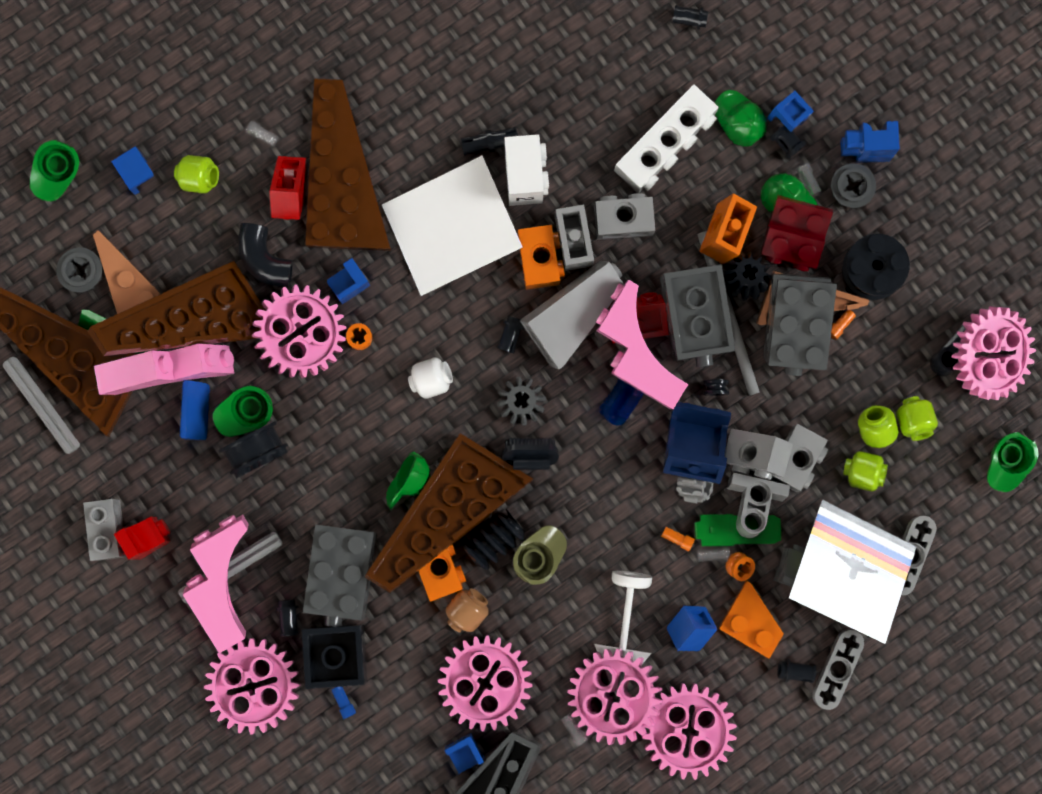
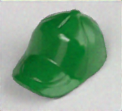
(740, 118)
(53, 170)
(784, 185)
(243, 411)
(1011, 461)
(409, 480)

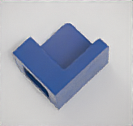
(791, 111)
(133, 169)
(348, 282)
(691, 628)
(464, 753)

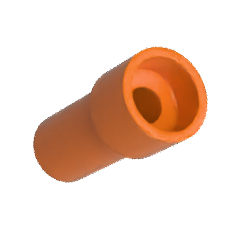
(841, 324)
(684, 541)

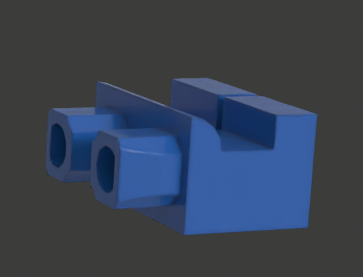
(871, 145)

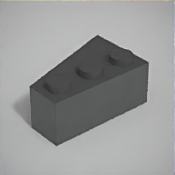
(505, 768)

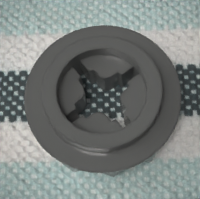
(855, 173)
(66, 270)

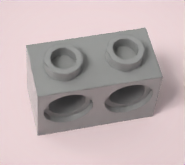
(102, 521)

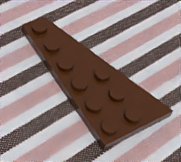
(340, 190)
(201, 311)
(64, 355)
(455, 499)

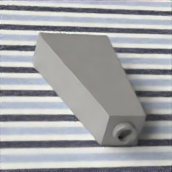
(571, 313)

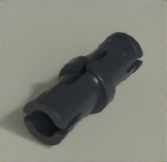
(486, 141)

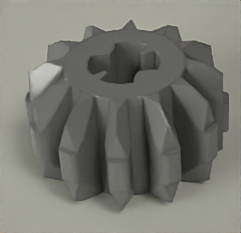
(511, 400)

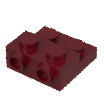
(796, 233)

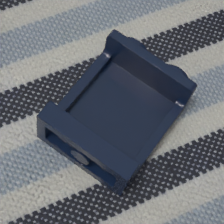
(697, 442)

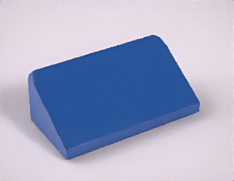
(194, 410)

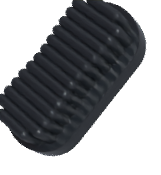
(530, 453)

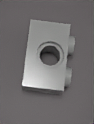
(610, 227)
(574, 237)
(814, 451)
(757, 453)

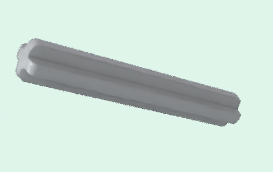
(41, 405)
(248, 556)

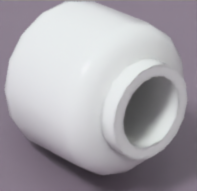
(430, 377)

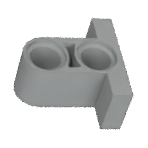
(751, 508)

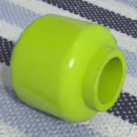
(196, 174)
(917, 418)
(878, 426)
(865, 471)

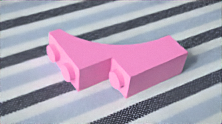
(637, 363)
(163, 367)
(210, 594)

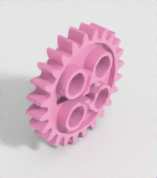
(284, 310)
(997, 373)
(507, 696)
(639, 706)
(259, 710)
(715, 733)

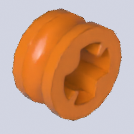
(350, 335)
(747, 569)

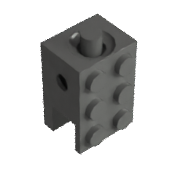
(697, 314)
(799, 322)
(338, 573)

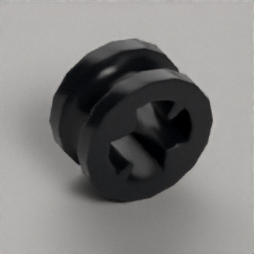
(716, 387)

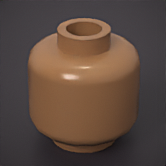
(467, 610)

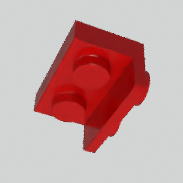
(651, 315)

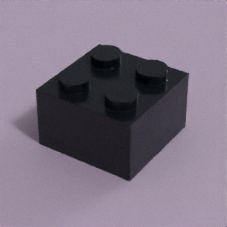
(334, 656)

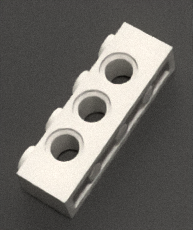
(692, 104)

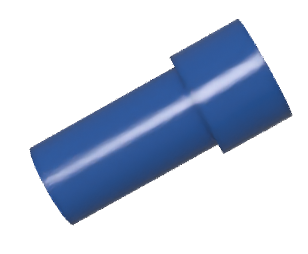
(346, 708)

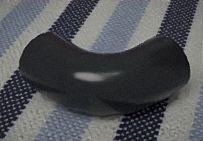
(258, 260)

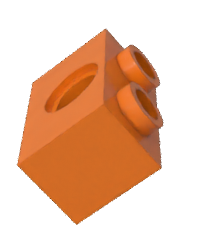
(728, 229)
(537, 274)
(446, 584)

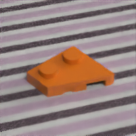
(752, 622)

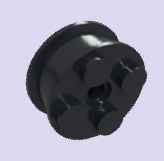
(887, 255)
(254, 450)

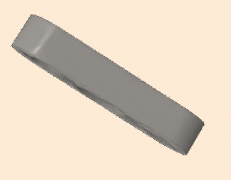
(923, 551)
(838, 645)

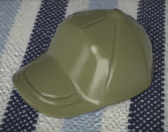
(540, 555)

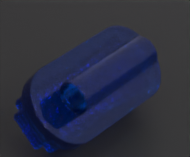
(620, 403)

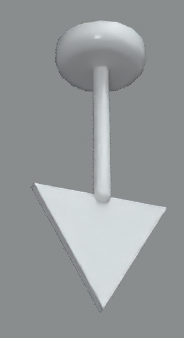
(630, 580)

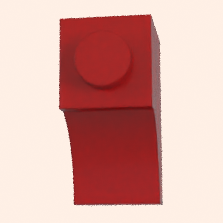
(288, 188)
(143, 538)

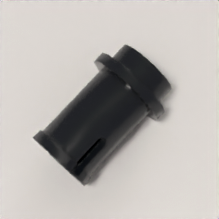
(690, 16)
(510, 334)
(288, 617)
(796, 671)

